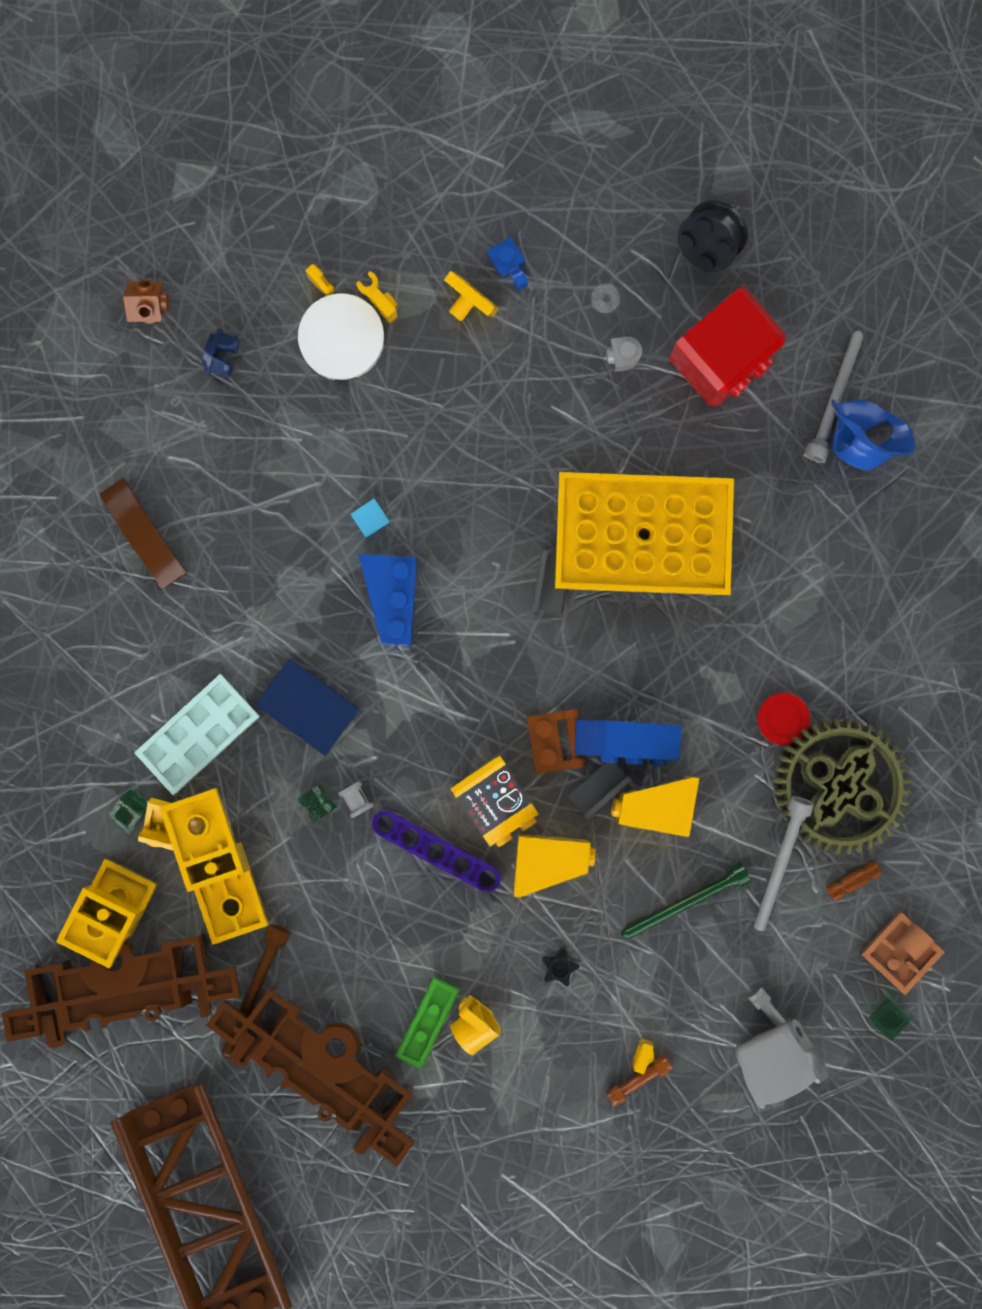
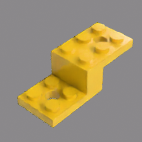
(214, 866)

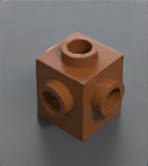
(145, 301)

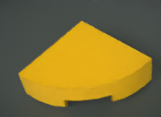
(315, 276)

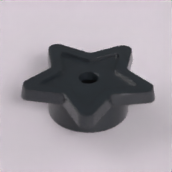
(560, 975)

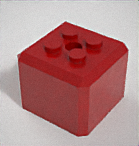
(728, 348)

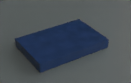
(307, 707)

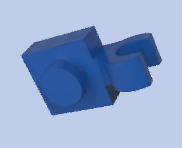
(508, 260)

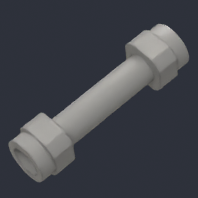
(761, 1000)

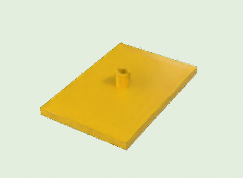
(685, 526)

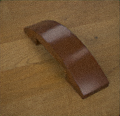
(142, 533)

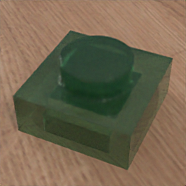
(889, 1019)

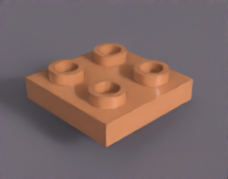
(902, 952)

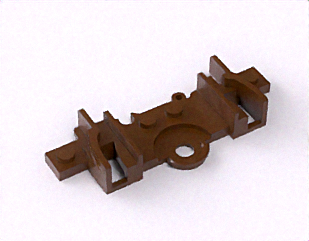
(118, 993)
(316, 1074)

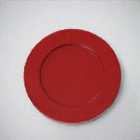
(783, 718)

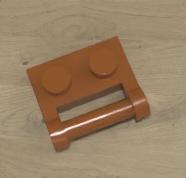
(546, 741)

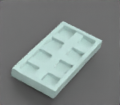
(197, 734)

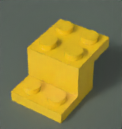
(107, 913)

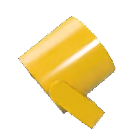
(475, 1026)

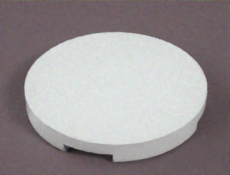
(341, 336)

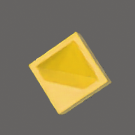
(643, 1056)

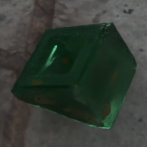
(129, 811)

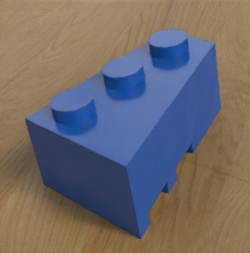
(392, 595)
(628, 740)

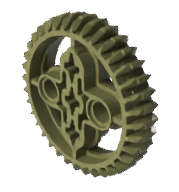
(851, 775)

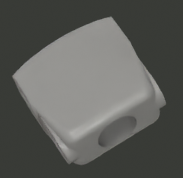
(780, 1063)

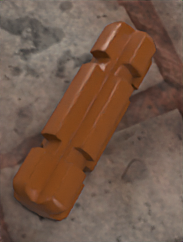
(854, 880)

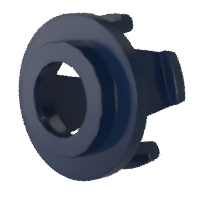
(217, 343)

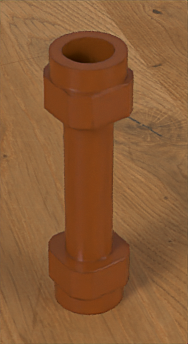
(617, 1094)

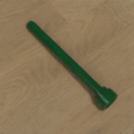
(734, 877)

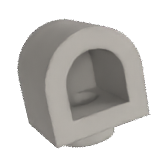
(624, 353)

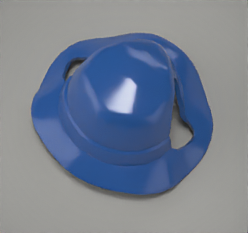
(862, 453)

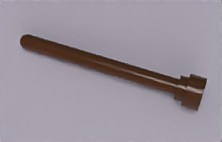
(275, 939)

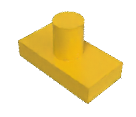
(469, 297)

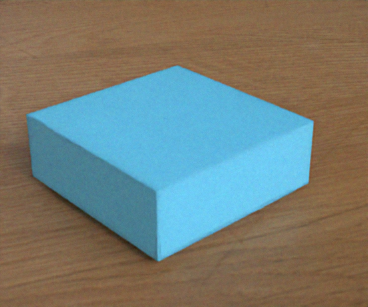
(370, 518)

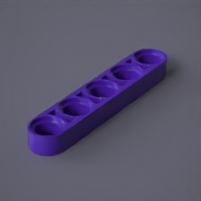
(421, 850)

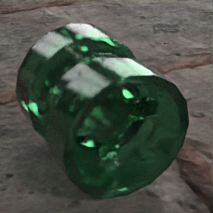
(312, 798)

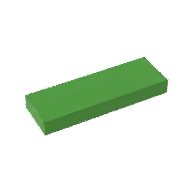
(427, 1022)

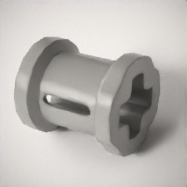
(355, 799)

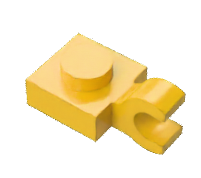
(383, 303)

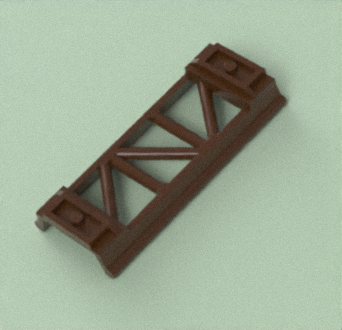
(182, 1113)

